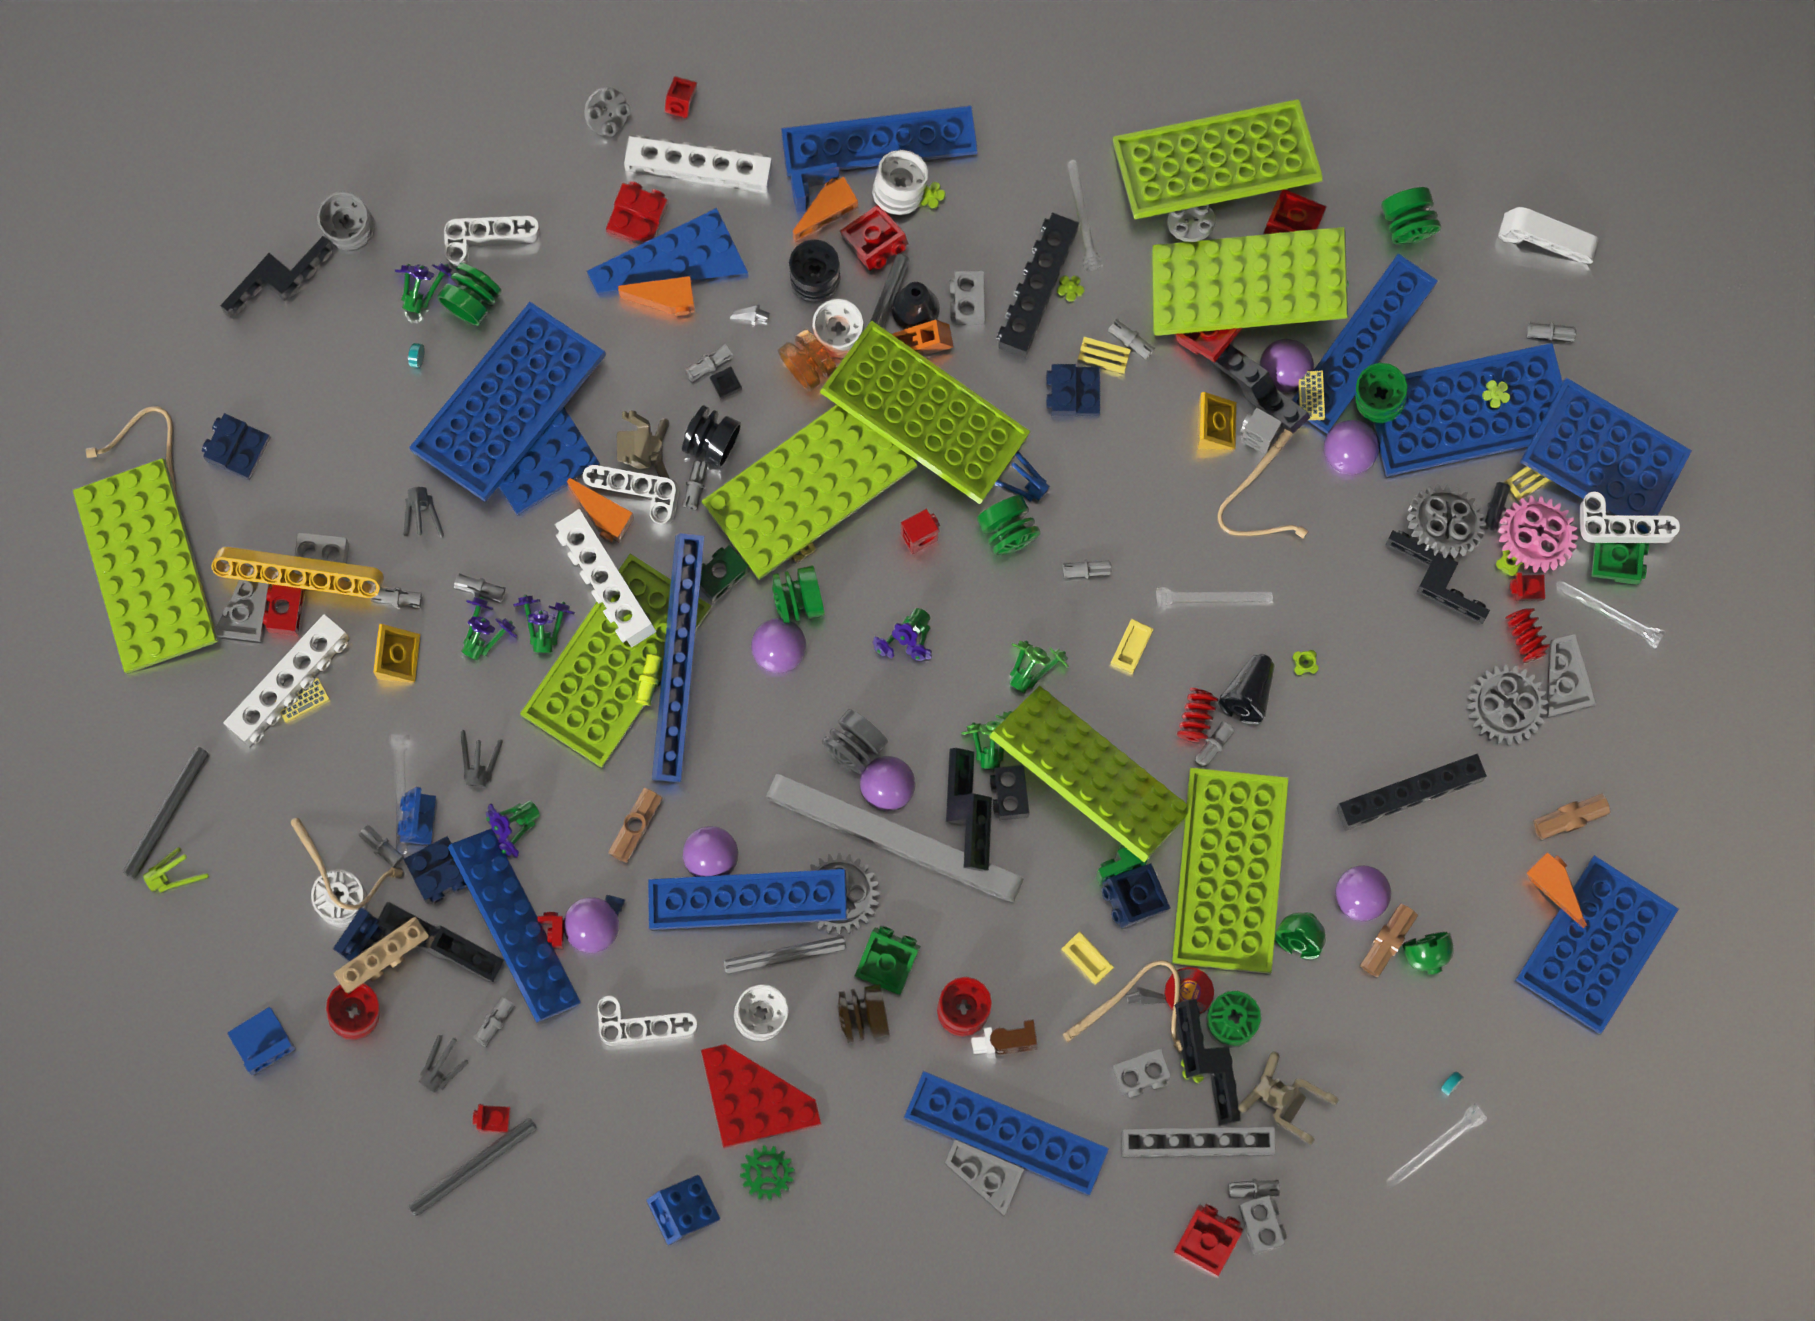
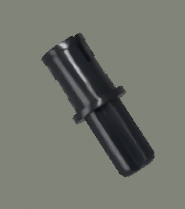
(1496, 506)

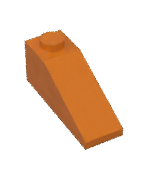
(830, 204)
(664, 295)
(927, 337)
(606, 515)
(1553, 880)

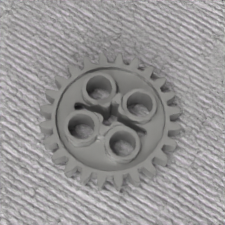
(1425, 519)
(1521, 689)
(855, 878)

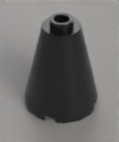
(915, 306)
(1249, 690)

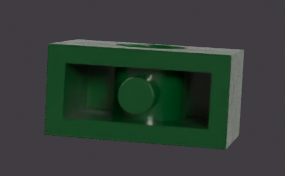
(735, 569)

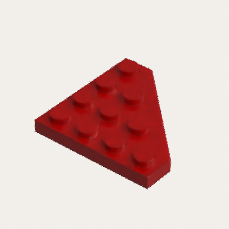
(752, 1100)

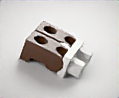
(1005, 1041)

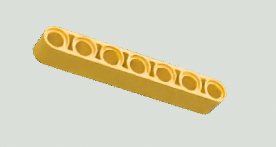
(308, 567)

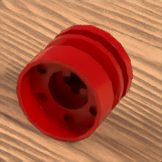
(973, 996)
(341, 1002)

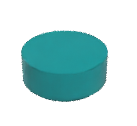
(416, 355)
(1452, 1083)

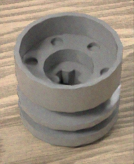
(337, 211)

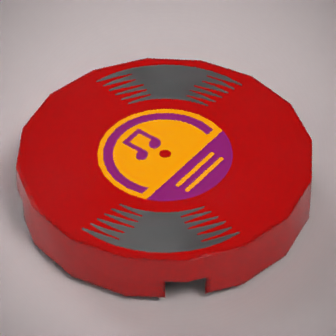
(1193, 985)

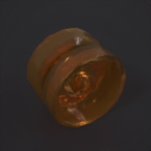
(807, 360)

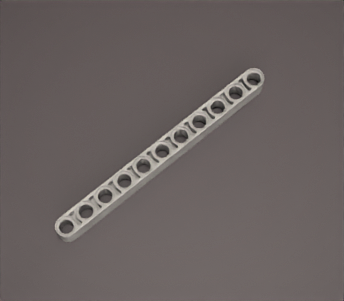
(891, 837)

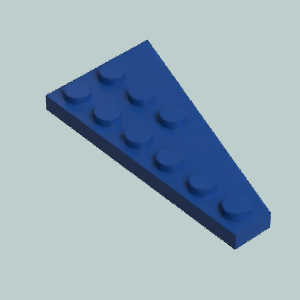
(694, 249)

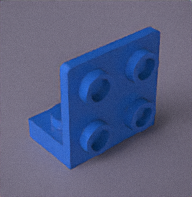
(806, 177)
(417, 817)
(261, 1041)
(683, 1209)

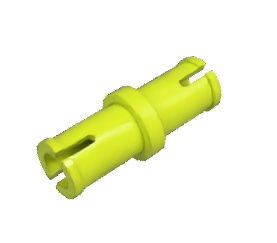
(648, 680)

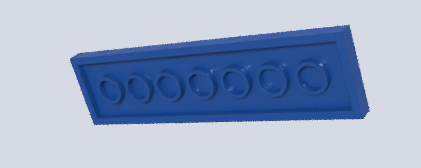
(867, 140)
(1370, 334)
(747, 899)
(514, 925)
(1006, 1133)

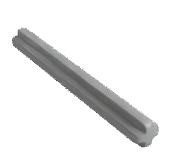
(784, 954)

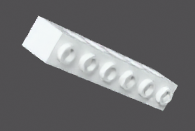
(707, 173)
(639, 625)
(288, 667)

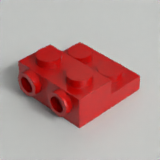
(637, 213)
(1294, 214)
(875, 238)
(1208, 343)
(1209, 1239)

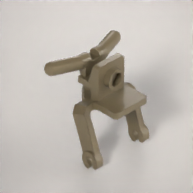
(639, 446)
(1283, 1098)

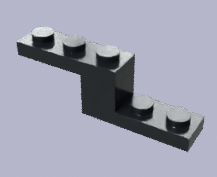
(277, 277)
(1260, 389)
(1438, 577)
(969, 809)
(445, 943)
(1207, 1062)

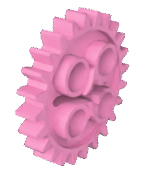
(1544, 515)

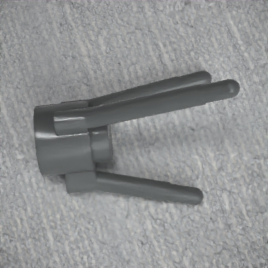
(418, 500)
(476, 773)
(432, 1076)

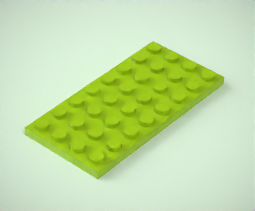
(1217, 159)
(1250, 281)
(925, 412)
(805, 488)
(145, 566)
(595, 680)
(1091, 773)
(1230, 871)

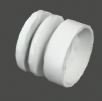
(900, 182)
(835, 315)
(352, 892)
(765, 999)

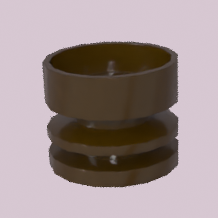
(863, 1013)

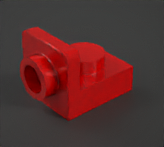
(680, 96)
(1528, 587)
(555, 934)
(492, 1118)

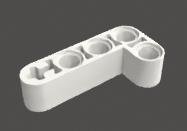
(1548, 233)
(491, 237)
(631, 487)
(1628, 523)
(648, 1024)

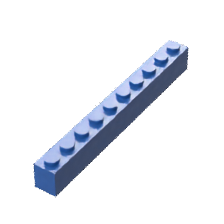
(678, 658)

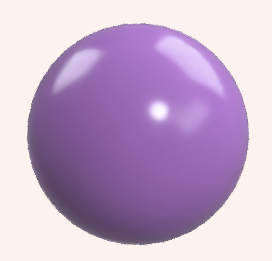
(1287, 363)
(1351, 447)
(778, 645)
(887, 783)
(710, 852)
(1363, 893)
(591, 925)

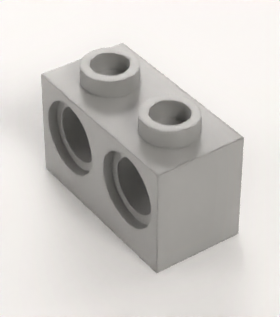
(971, 297)
(1260, 430)
(323, 546)
(1139, 1067)
(1255, 1226)

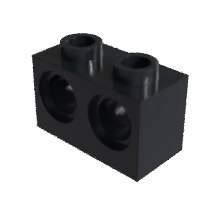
(1016, 792)

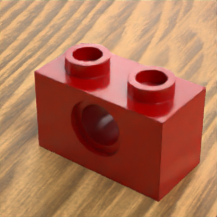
(920, 530)
(289, 621)

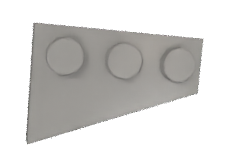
(244, 612)
(1567, 678)
(985, 1173)

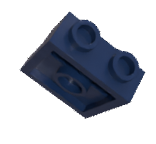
(1073, 390)
(235, 446)
(435, 871)
(1135, 896)
(359, 935)

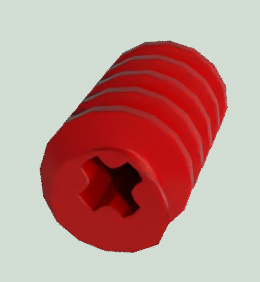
(1527, 634)
(1197, 715)

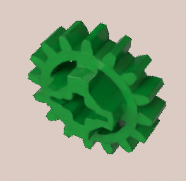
(774, 1163)

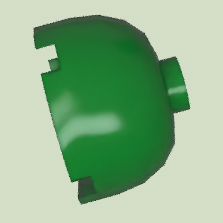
(1301, 933)
(1429, 952)

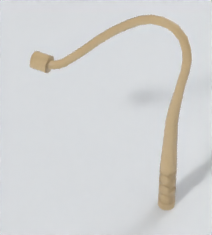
(92, 452)
(1269, 456)
(309, 845)
(1096, 1014)

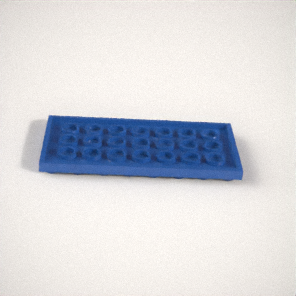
(507, 401)
(1451, 421)

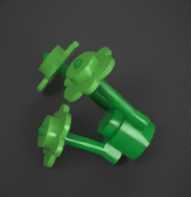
(1022, 678)
(990, 756)

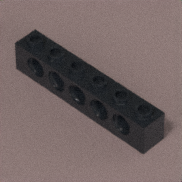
(1020, 342)
(1411, 792)

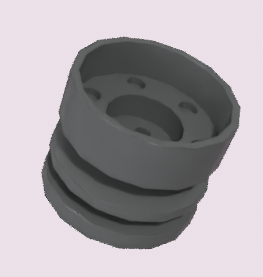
(853, 743)

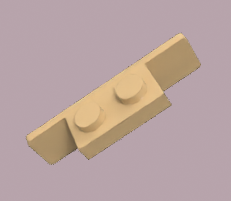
(380, 955)

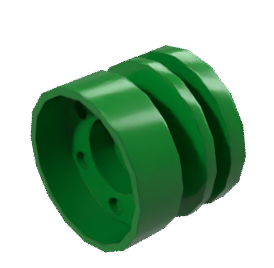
(1411, 215)
(471, 290)
(1387, 381)
(1011, 530)
(798, 594)
(1227, 1032)

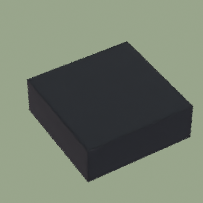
(725, 383)

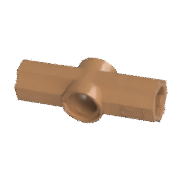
(643, 811)
(1571, 816)
(1389, 940)

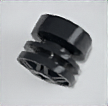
(814, 257)
(708, 435)

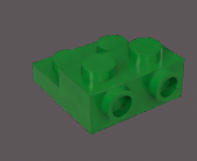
(1620, 561)
(1124, 862)
(888, 959)

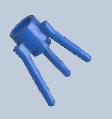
(1036, 486)

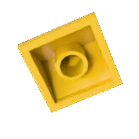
(1216, 422)
(396, 654)

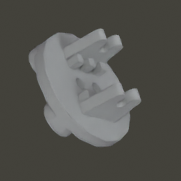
(613, 103)
(1192, 223)

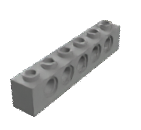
(1198, 1142)

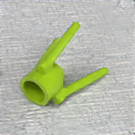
(157, 875)

